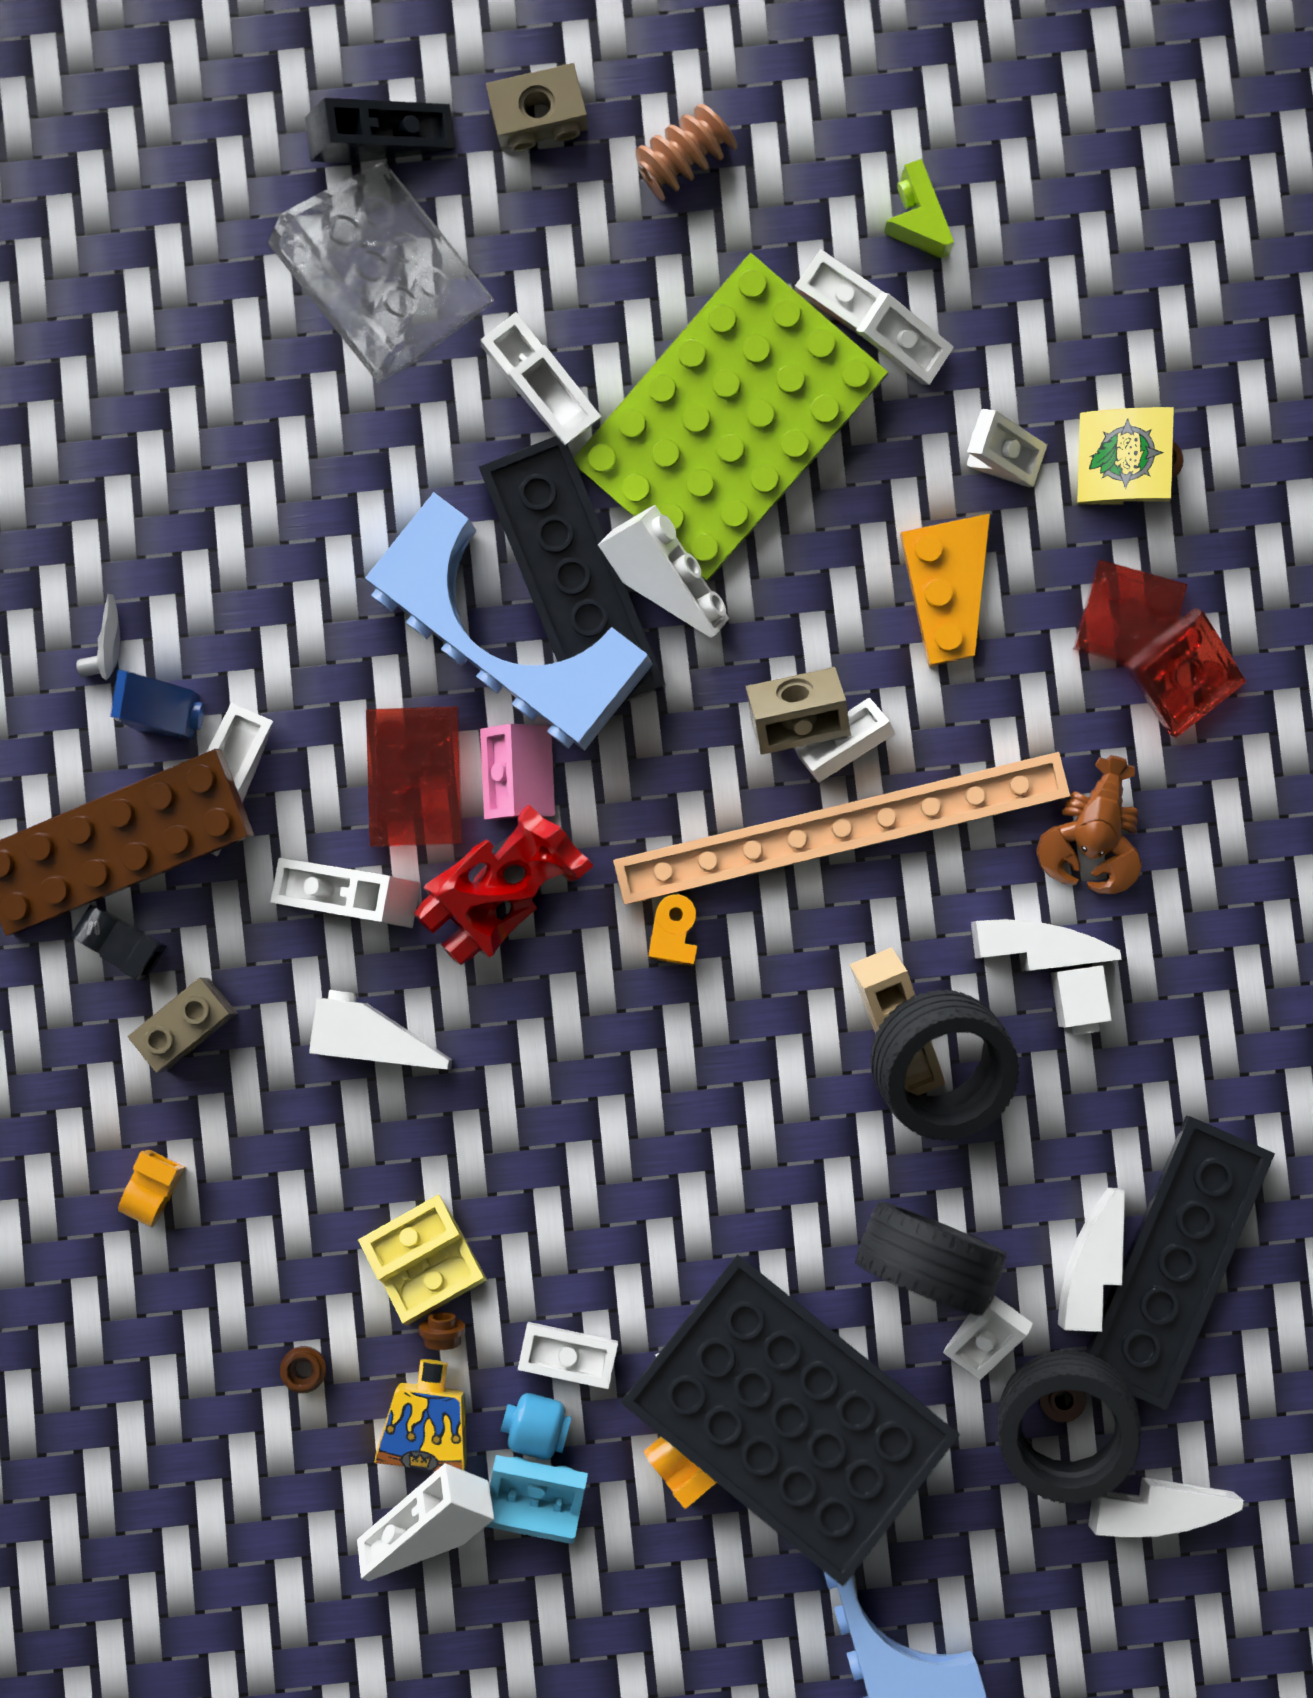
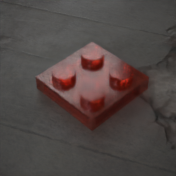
(1126, 611)
(1185, 672)

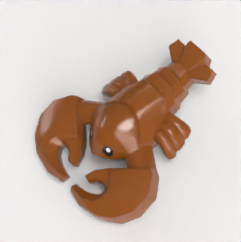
(1096, 833)

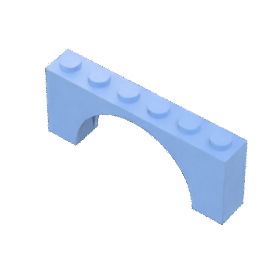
(570, 695)
(896, 1670)

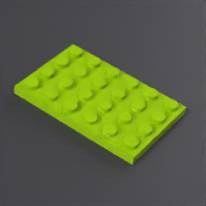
(731, 414)

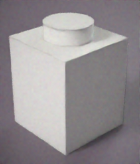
(1081, 999)

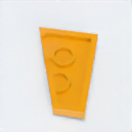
(946, 584)

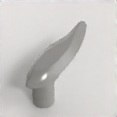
(108, 645)

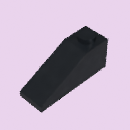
(377, 130)

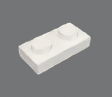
(837, 290)
(904, 338)
(867, 729)
(567, 1355)

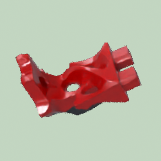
(471, 902)

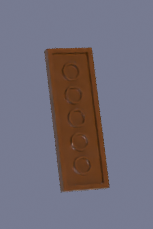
(119, 841)

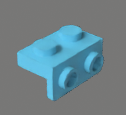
(536, 1498)

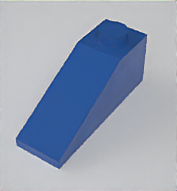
(156, 706)

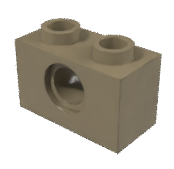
(552, 87)
(798, 710)
(182, 1025)

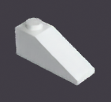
(345, 892)
(364, 1033)
(428, 1522)

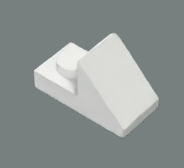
(1005, 449)
(987, 1338)

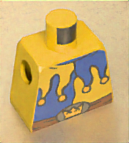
(425, 1423)

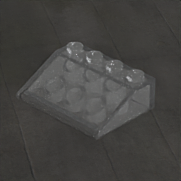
(378, 269)

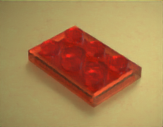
(414, 776)

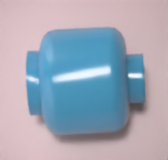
(536, 1426)

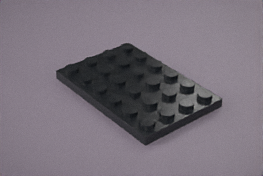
(790, 1419)

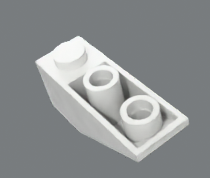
(657, 566)

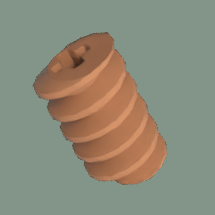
(683, 148)

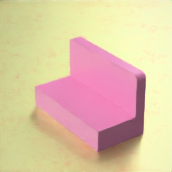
(517, 770)

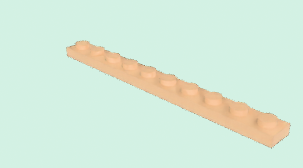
(841, 828)

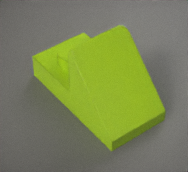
(925, 223)

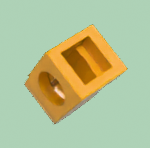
(671, 924)
(150, 1187)
(679, 1473)

